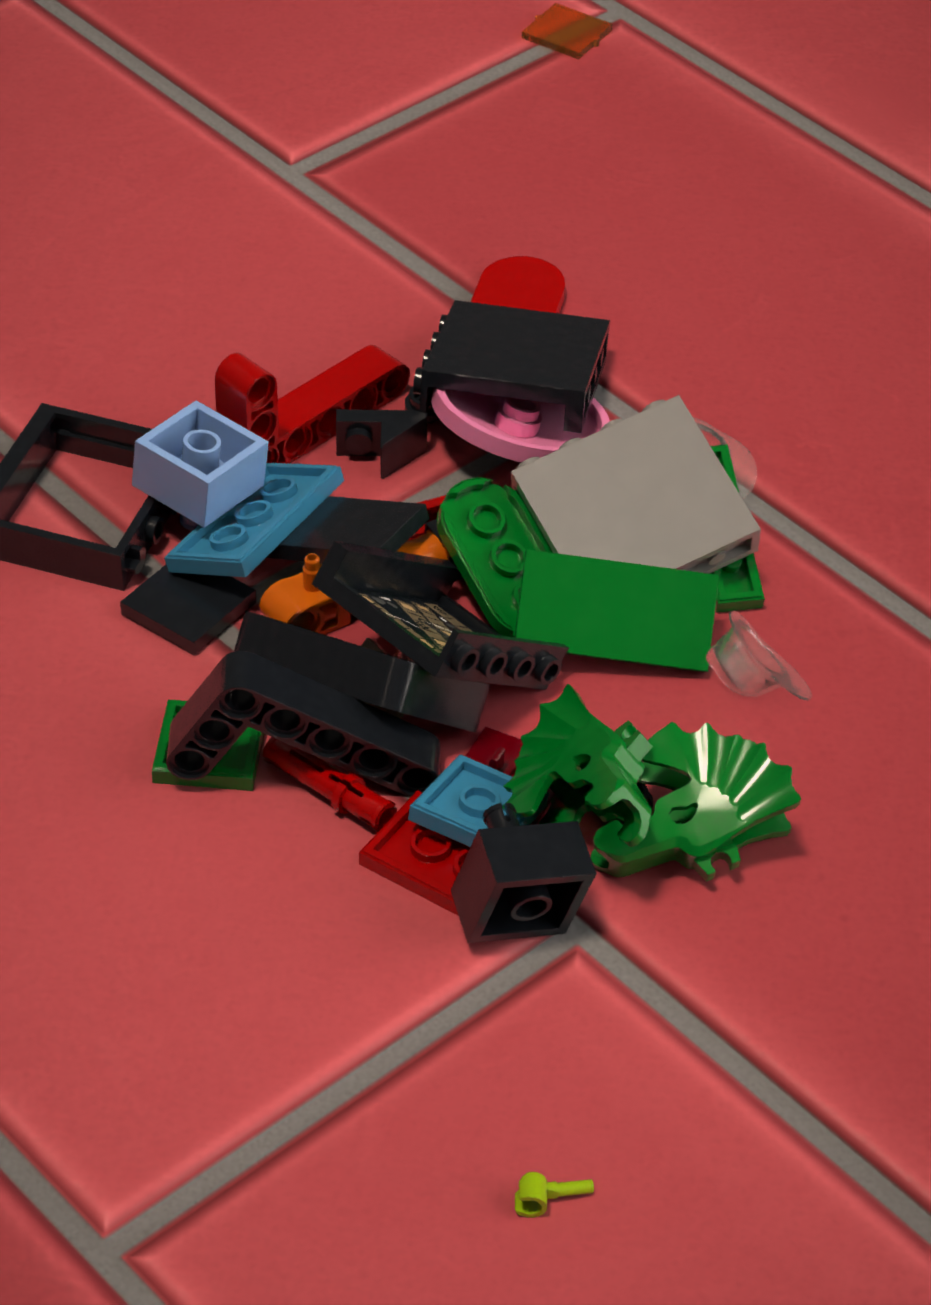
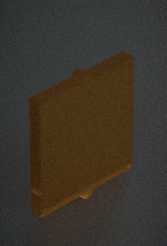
(567, 31)

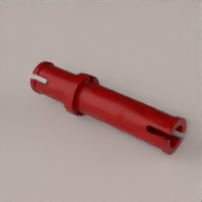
(344, 791)

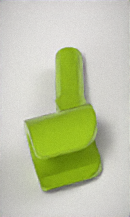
(535, 1190)

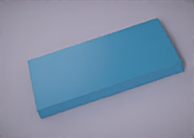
(256, 525)

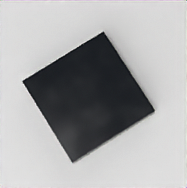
(188, 606)

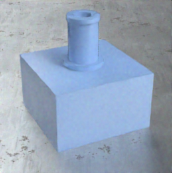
(199, 464)

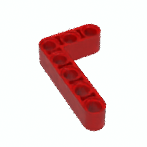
(307, 413)

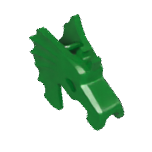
(584, 767)
(719, 802)

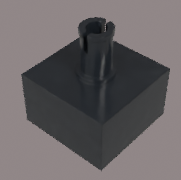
(521, 878)

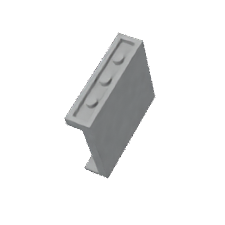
(640, 495)

